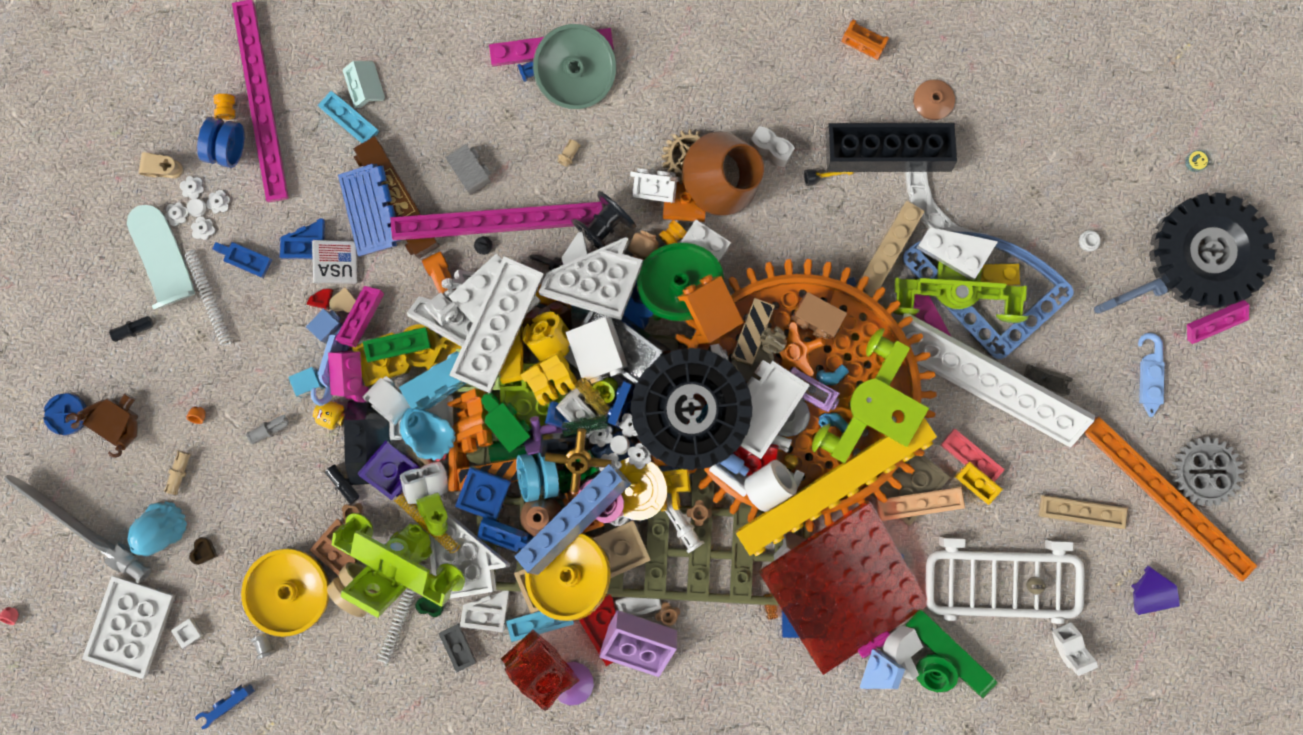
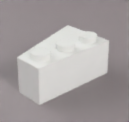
(957, 251)

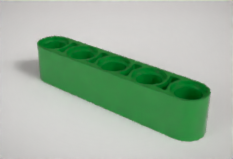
(942, 644)

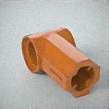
(437, 269)

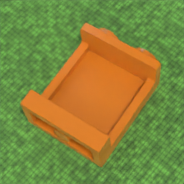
(711, 308)

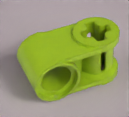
(433, 513)

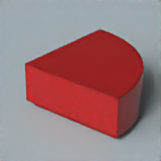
(321, 299)

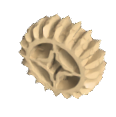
(679, 142)

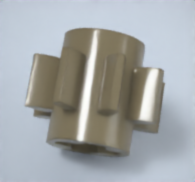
(773, 340)

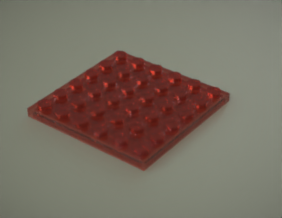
(844, 587)

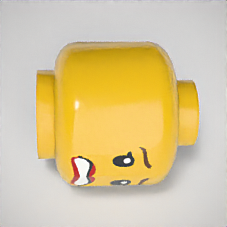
(329, 415)

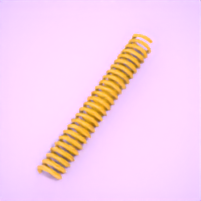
(421, 522)

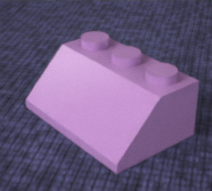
(639, 643)

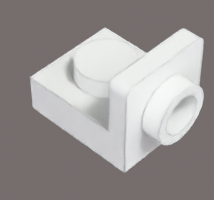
(442, 309)

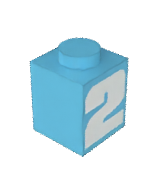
(304, 382)

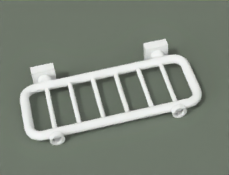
(1058, 555)

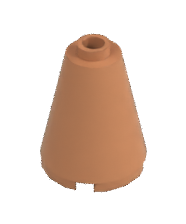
(547, 508)

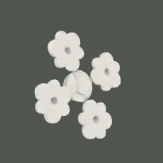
(197, 208)
(621, 444)

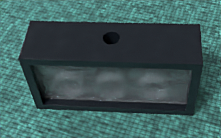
(638, 345)

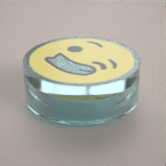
(1197, 161)

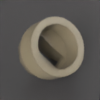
(1035, 581)

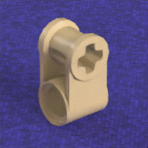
(158, 166)

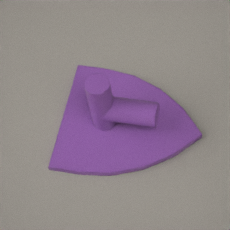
(532, 444)

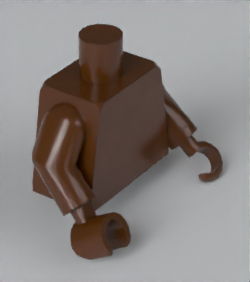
(110, 420)

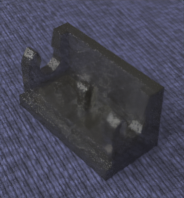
(1048, 379)

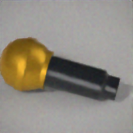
(790, 461)

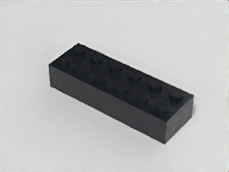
(890, 147)

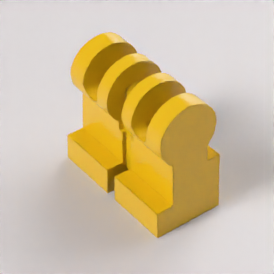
(541, 373)

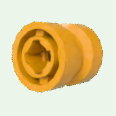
(224, 106)
(672, 233)

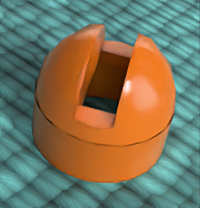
(196, 415)

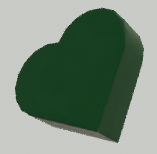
(426, 606)

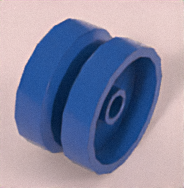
(220, 142)

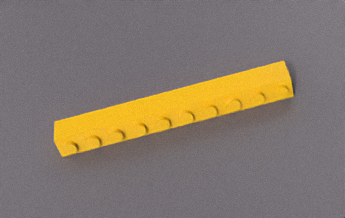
(829, 489)

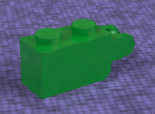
(505, 422)

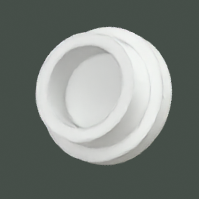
(1089, 241)

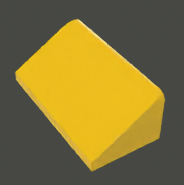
(978, 483)

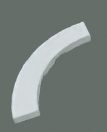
(921, 196)

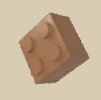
(818, 316)

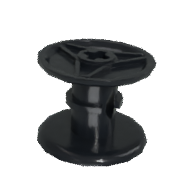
(604, 221)

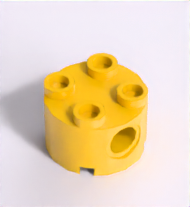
(546, 335)

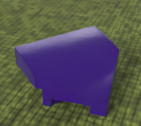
(1154, 593)

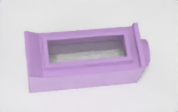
(817, 393)

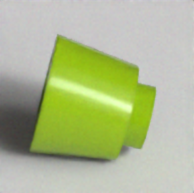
(607, 388)

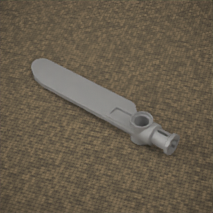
(118, 557)

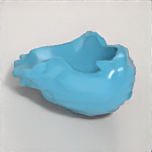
(427, 433)
(156, 529)

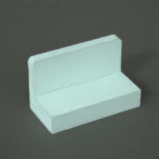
(363, 83)

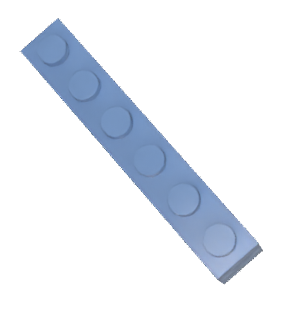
(572, 520)

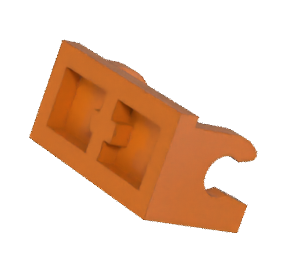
(864, 40)

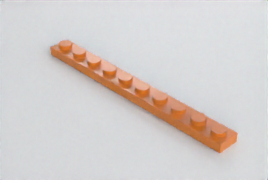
(1170, 499)

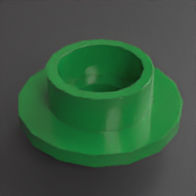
(937, 673)

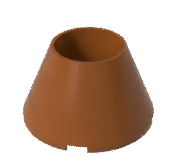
(706, 178)

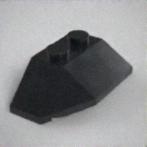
(363, 435)

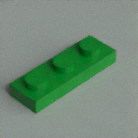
(396, 344)

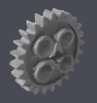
(1208, 491)

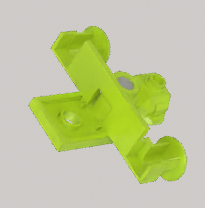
(392, 566)

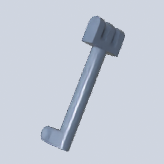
(1158, 287)

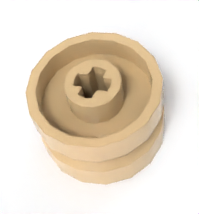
(334, 589)

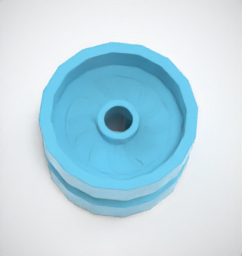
(536, 477)

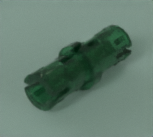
(588, 424)

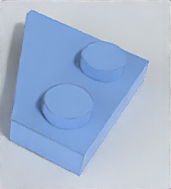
(881, 672)

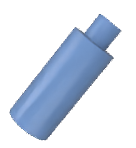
(735, 465)

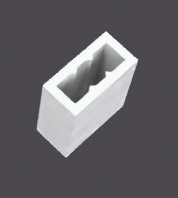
(597, 350)

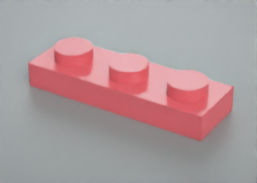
(966, 451)

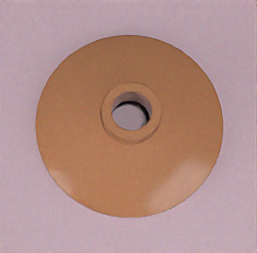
(930, 108)

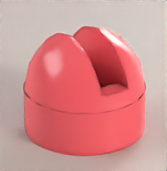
(9, 616)

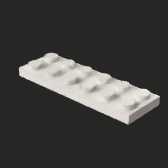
(496, 324)

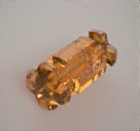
(770, 609)

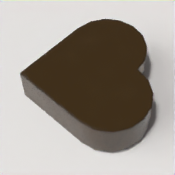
(203, 551)

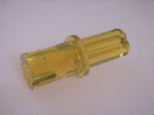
(592, 396)

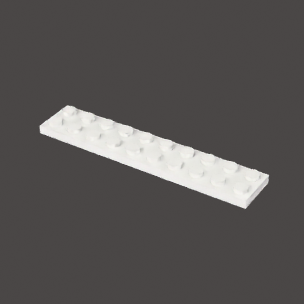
(998, 384)

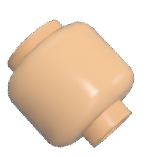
(643, 245)

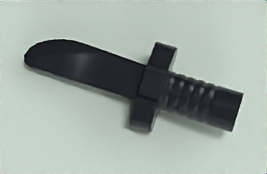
(553, 264)

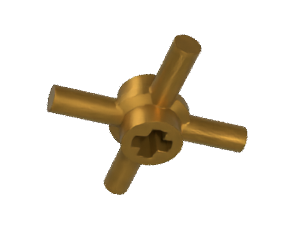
(578, 452)

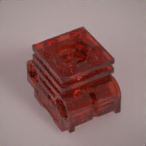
(538, 670)

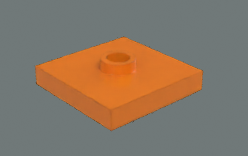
(683, 207)

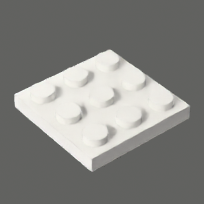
(474, 289)

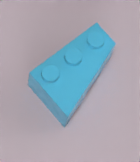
(432, 385)

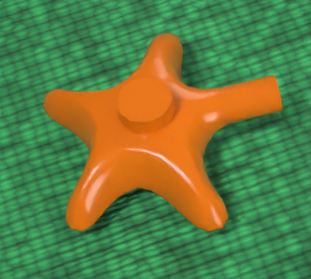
(797, 351)

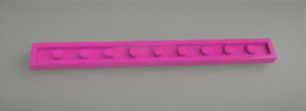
(260, 101)
(492, 221)

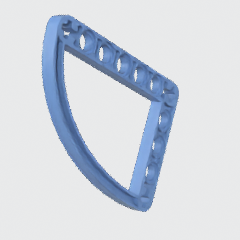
(1003, 339)

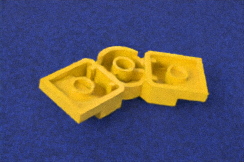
(401, 365)

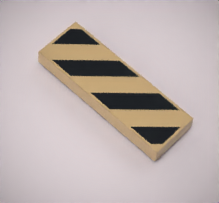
(753, 328)

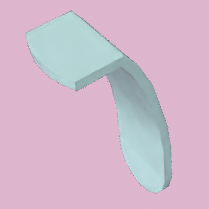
(160, 255)

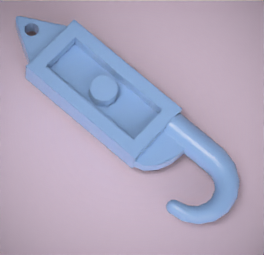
(332, 346)
(1152, 376)

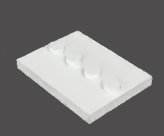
(128, 627)

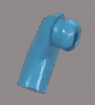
(830, 378)
(833, 419)

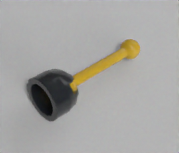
(812, 176)

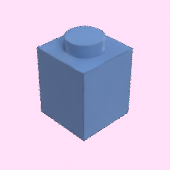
(324, 324)

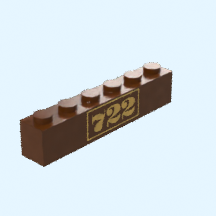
(373, 153)

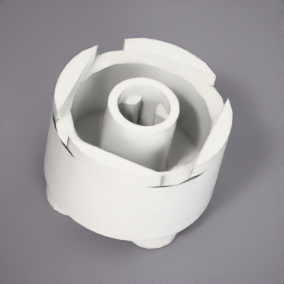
(387, 400)

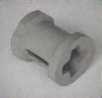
(263, 645)

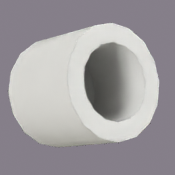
(770, 486)

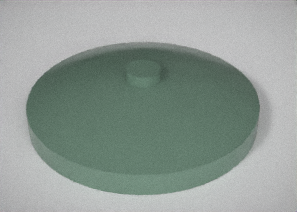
(574, 66)

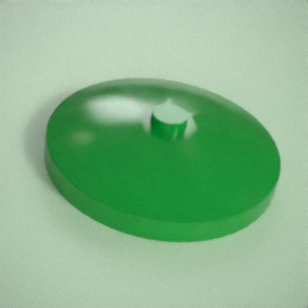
(669, 272)

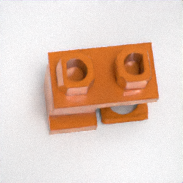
(471, 421)

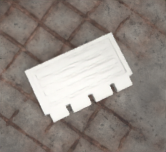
(772, 404)

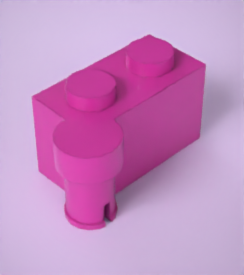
(346, 375)

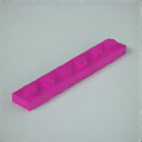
(524, 50)

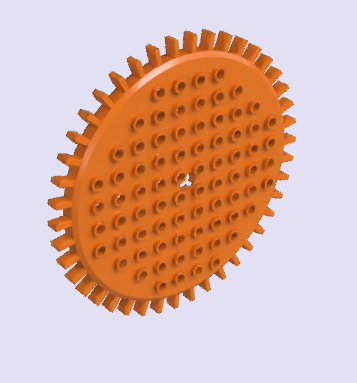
(785, 292)

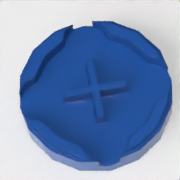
(57, 410)

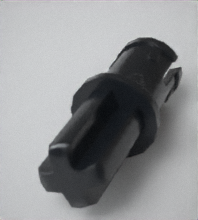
(131, 328)
(342, 484)

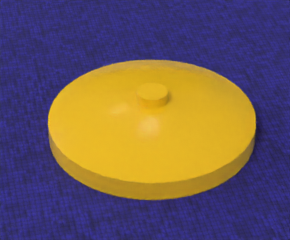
(572, 582)
(285, 592)

